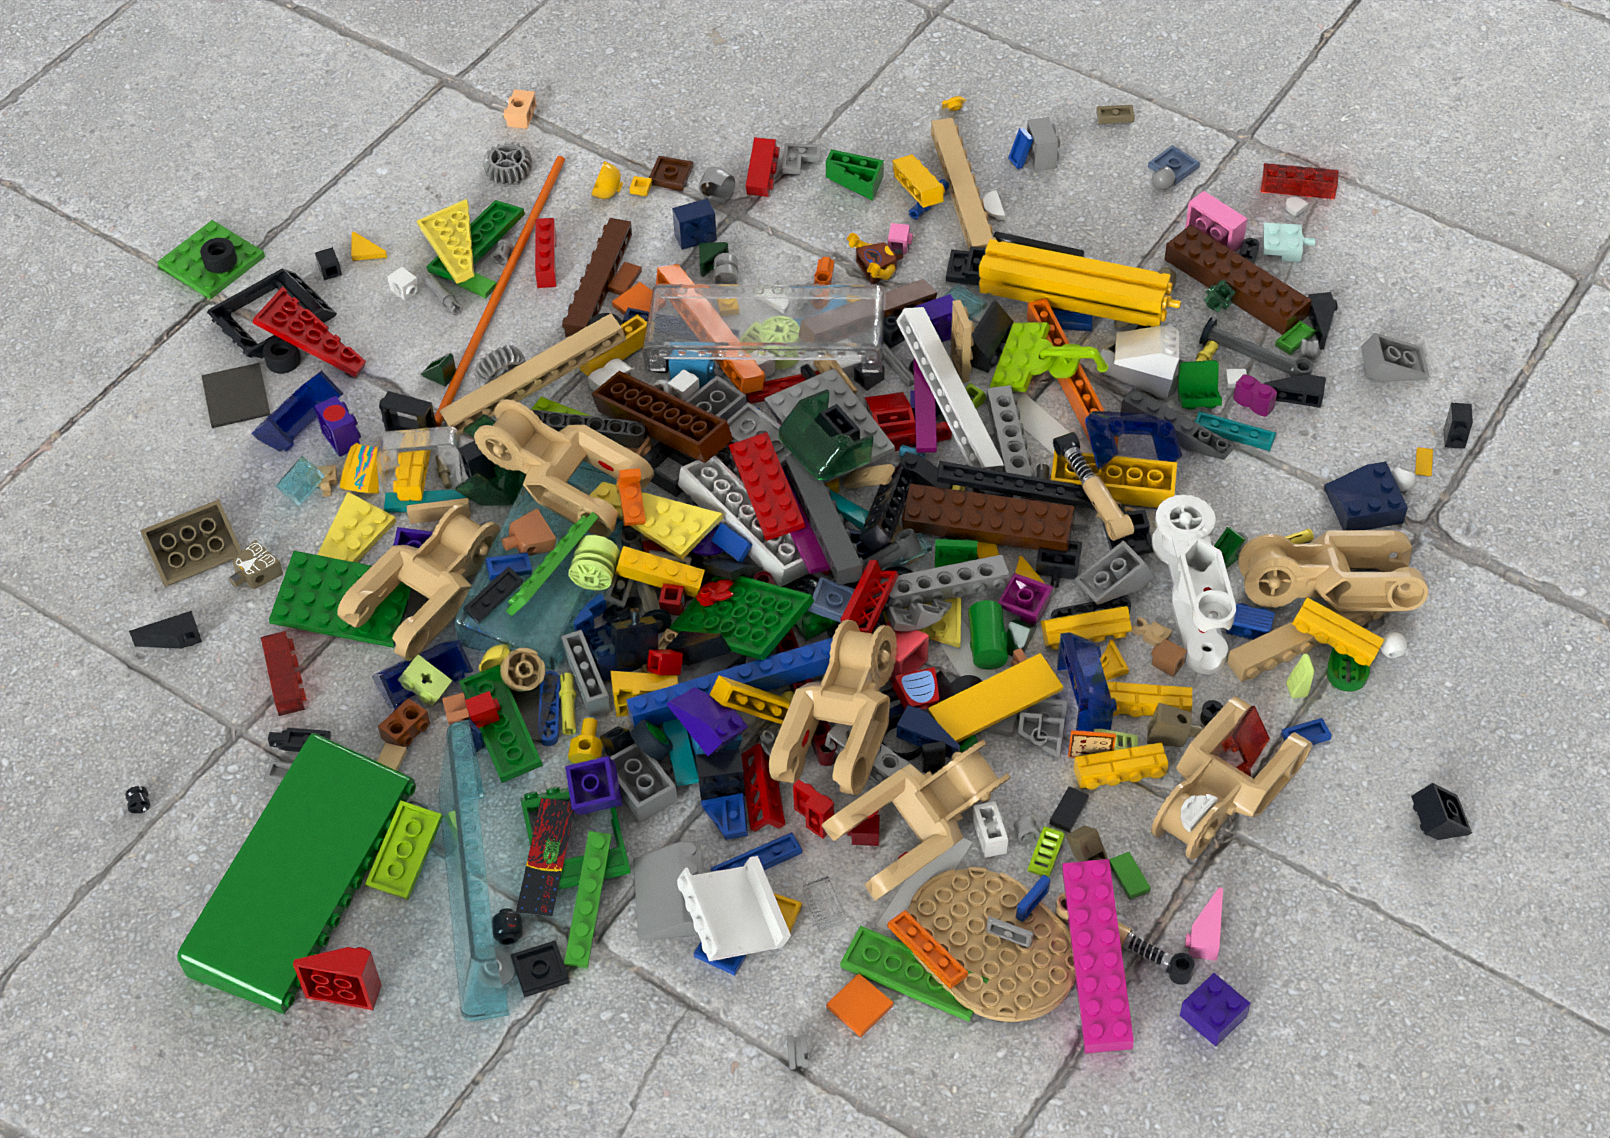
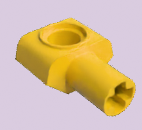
(586, 740)

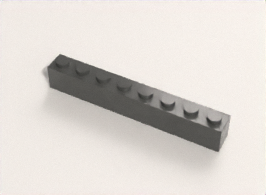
(826, 523)

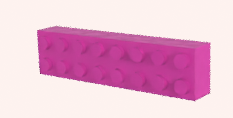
(1097, 956)

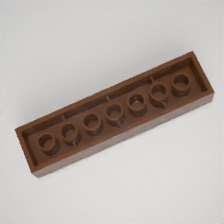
(1255, 289)
(664, 416)
(988, 518)

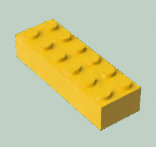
(1126, 478)

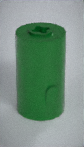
(987, 635)

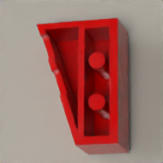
(762, 167)

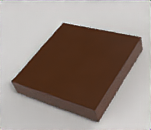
(671, 172)

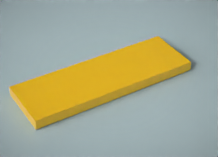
(996, 698)

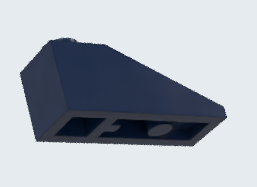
(921, 728)

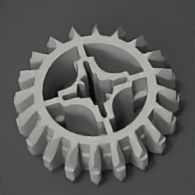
(507, 163)
(498, 363)

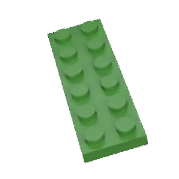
(550, 563)
(895, 967)

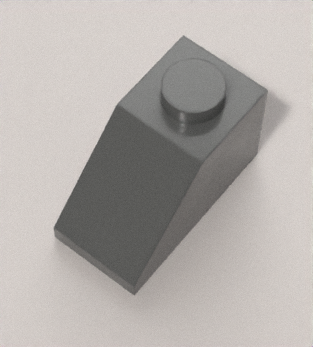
(618, 590)

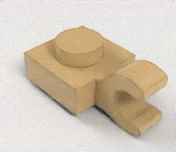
(330, 479)

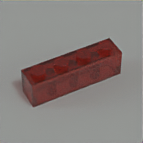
(1299, 181)
(282, 673)

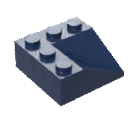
(1367, 498)

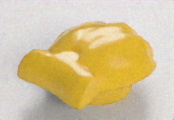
(954, 103)

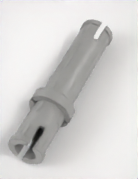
(447, 298)

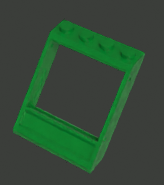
(617, 859)

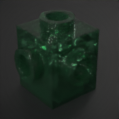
(1219, 296)

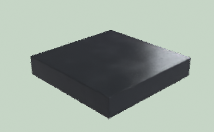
(540, 968)

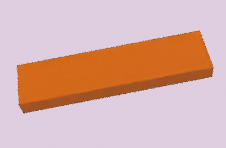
(927, 949)

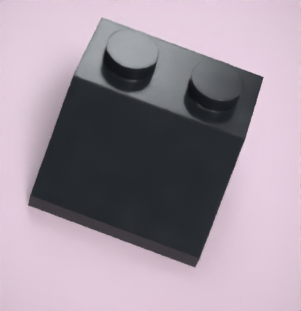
(1440, 813)

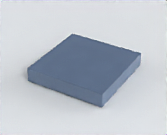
(1177, 160)
(830, 599)

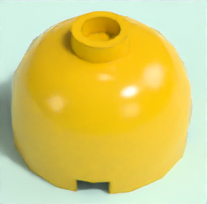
(607, 182)

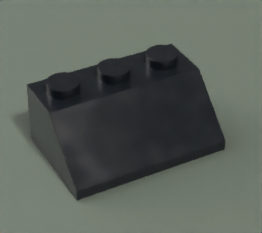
(990, 337)

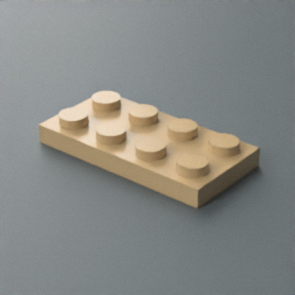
(961, 340)

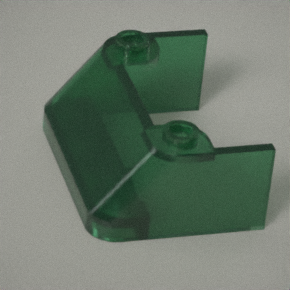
(814, 448)
(495, 491)

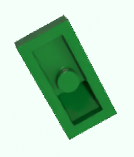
(1229, 544)

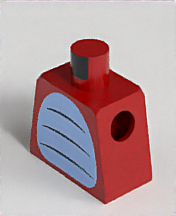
(917, 688)

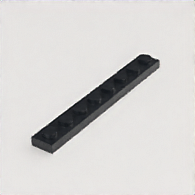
(1012, 484)

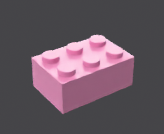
(1217, 220)

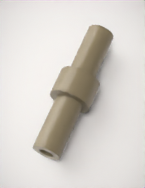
(443, 473)

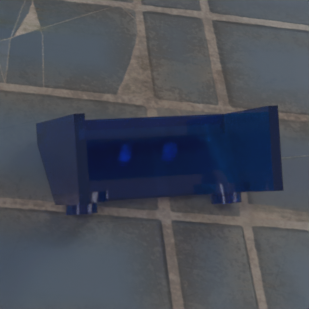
(295, 412)
(1106, 425)
(446, 657)
(1088, 681)

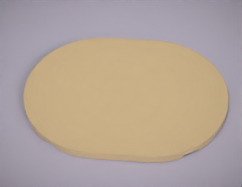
(1021, 979)

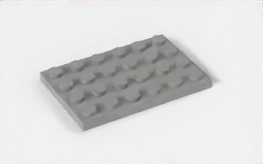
(784, 401)

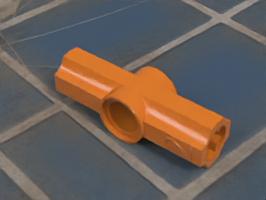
(824, 271)

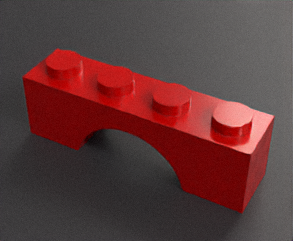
(545, 252)

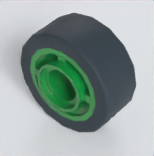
(651, 740)

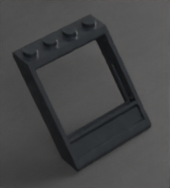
(295, 288)

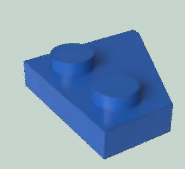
(728, 815)

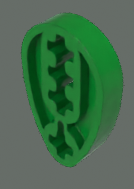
(1336, 672)

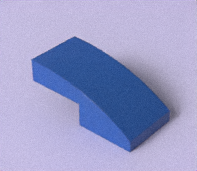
(589, 612)

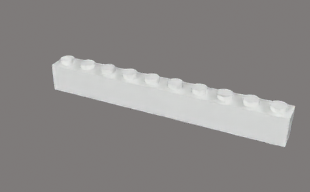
(948, 389)

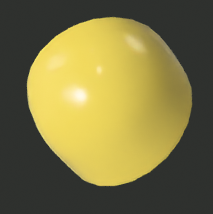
(494, 656)

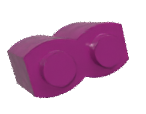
(1253, 394)

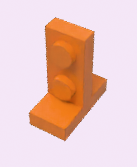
(630, 496)

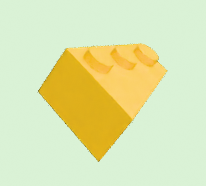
(633, 684)

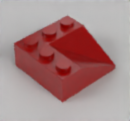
(340, 977)

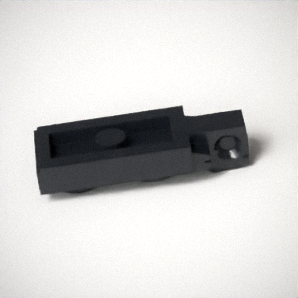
(293, 738)

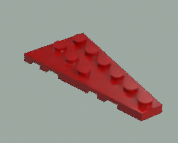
(304, 330)

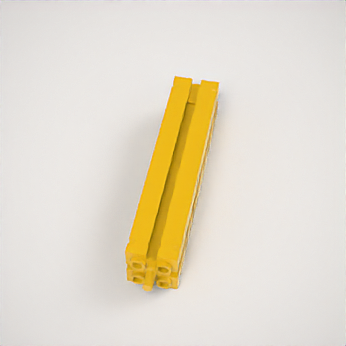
(1076, 283)

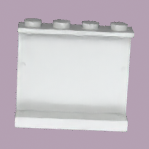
(734, 910)

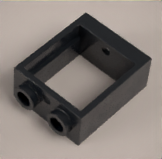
(408, 405)
(657, 456)

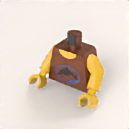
(875, 259)

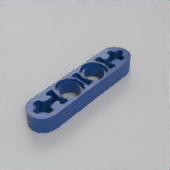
(555, 710)

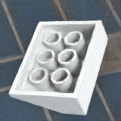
(1149, 350)

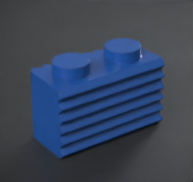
(1251, 621)

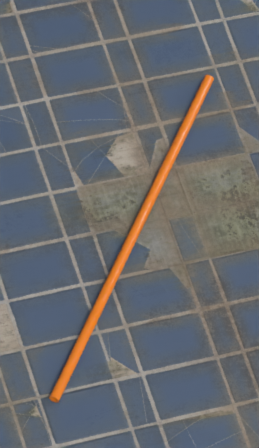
(499, 289)

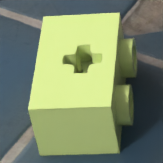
(422, 670)

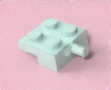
(1285, 241)

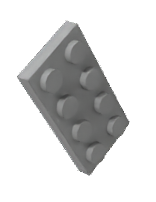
(752, 422)

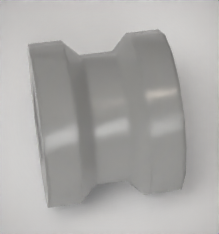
(1308, 349)
(1027, 829)

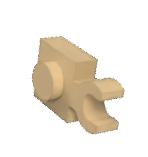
(1152, 633)

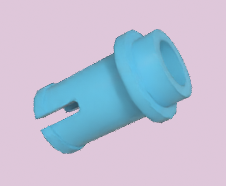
(903, 449)

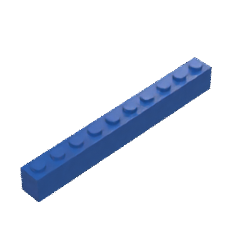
(765, 675)

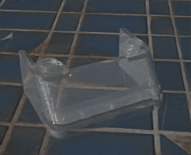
(444, 439)

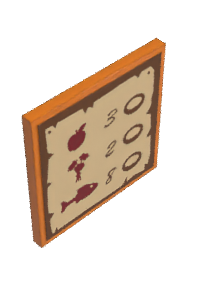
(1090, 743)

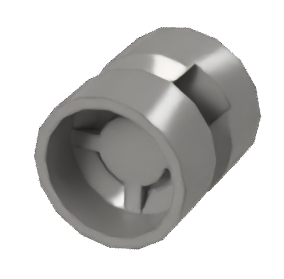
(725, 269)

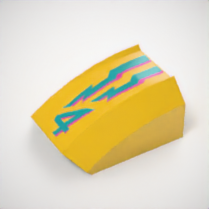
(360, 470)

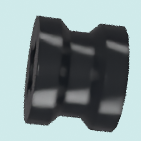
(1208, 709)
(137, 799)

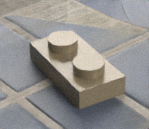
(1115, 114)

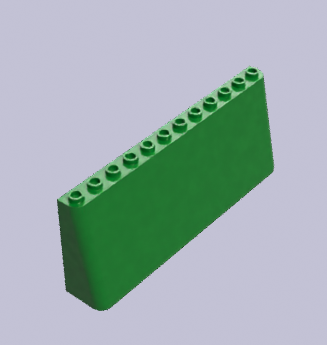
(294, 873)

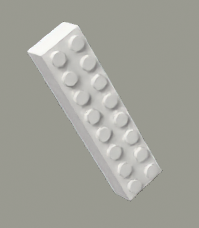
(720, 490)

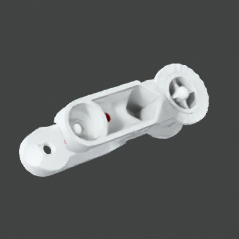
(1201, 583)

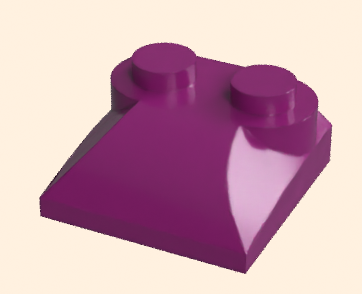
(1026, 598)

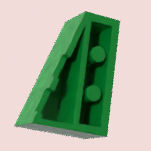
(855, 172)

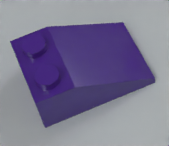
(707, 720)

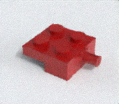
(813, 806)

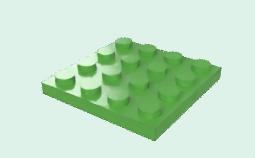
(187, 264)

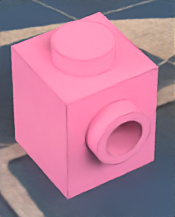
(899, 237)

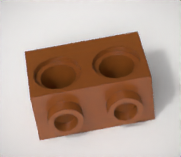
(403, 723)

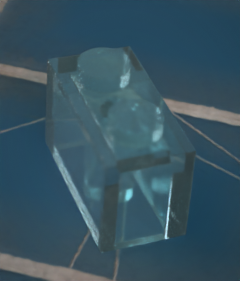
(300, 480)

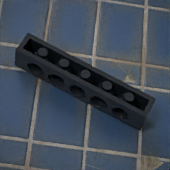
(886, 509)

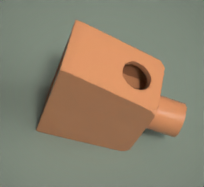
(530, 535)

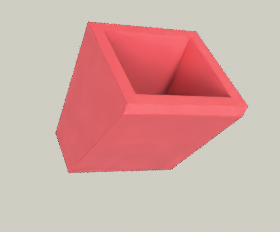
(911, 651)

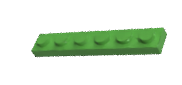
(588, 900)

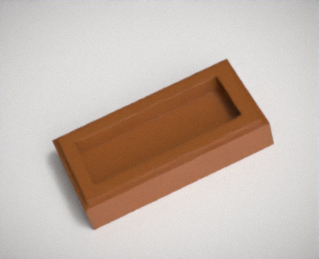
(624, 278)

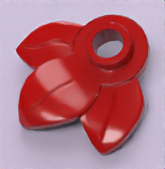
(714, 592)

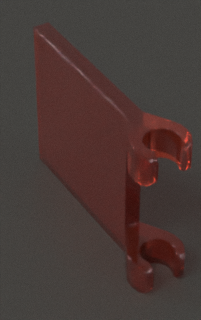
(1249, 739)

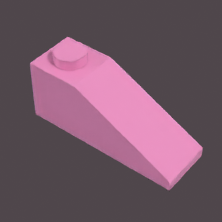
(1205, 931)

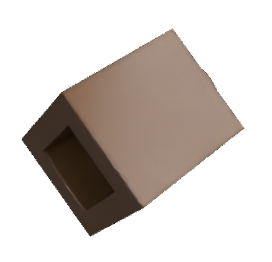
(1168, 657)

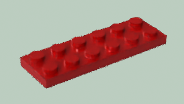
(766, 486)

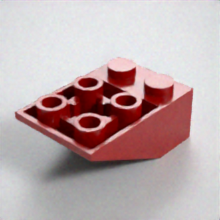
(891, 412)

